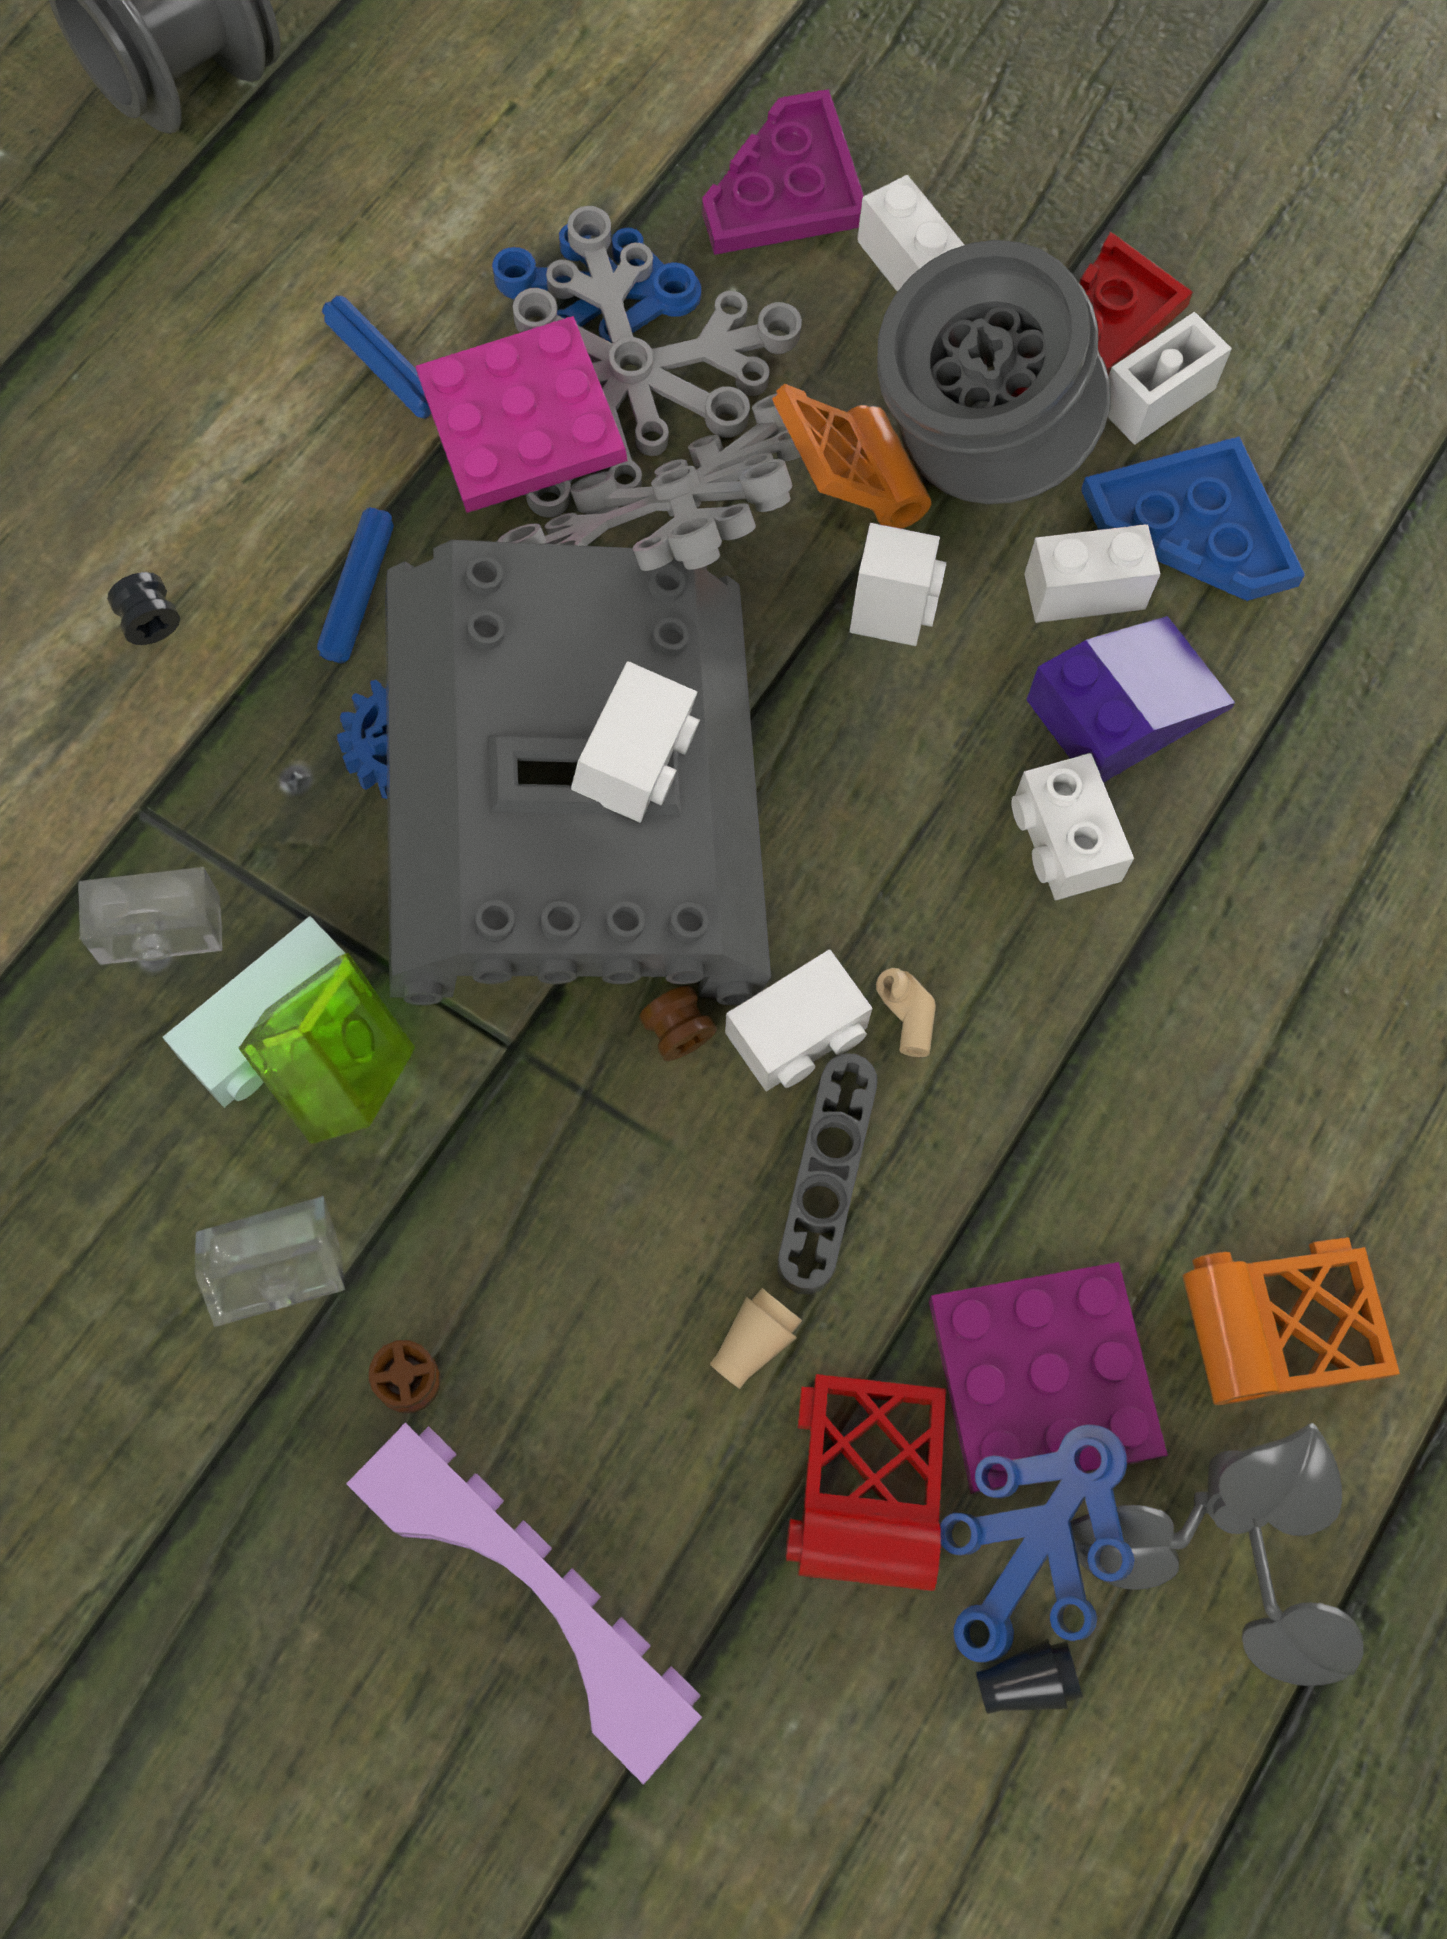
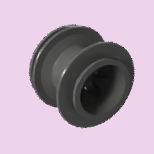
(144, 45)
(1039, 331)

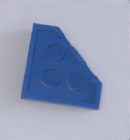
(1202, 517)

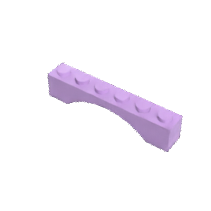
(629, 1702)

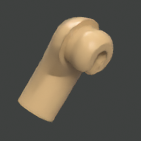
(913, 1006)

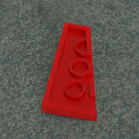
(1129, 300)

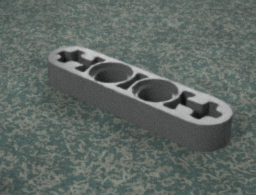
(828, 1172)

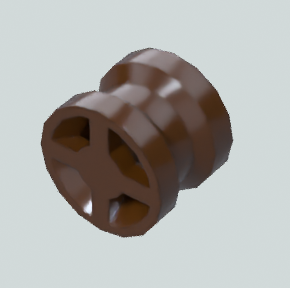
(677, 1023)
(401, 1364)

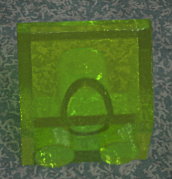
(329, 1051)

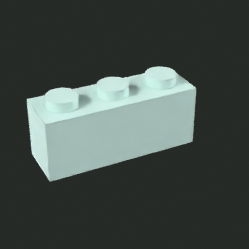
(212, 1033)

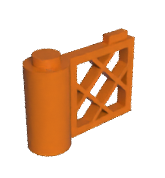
(854, 457)
(1240, 1331)

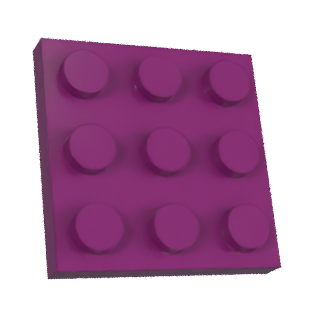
(1041, 1360)

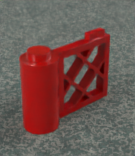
(861, 1536)

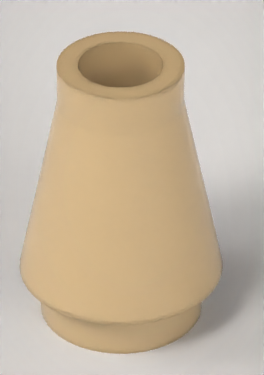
(755, 1337)

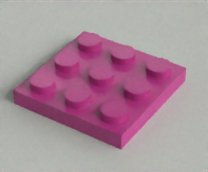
(521, 414)

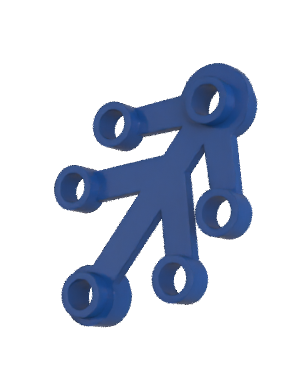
(653, 292)
(1045, 1534)

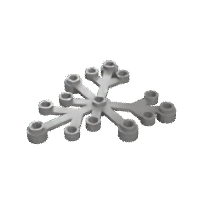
(714, 346)
(680, 490)

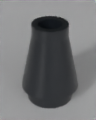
(1031, 1680)

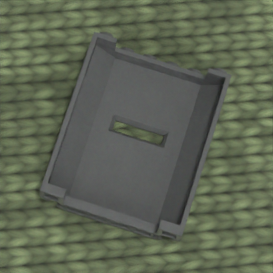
(492, 879)

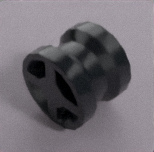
(143, 608)

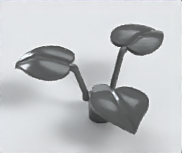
(1283, 1483)

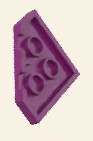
(786, 180)

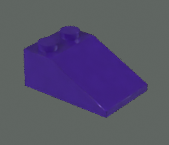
(1126, 695)

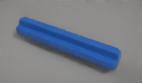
(377, 353)
(355, 585)

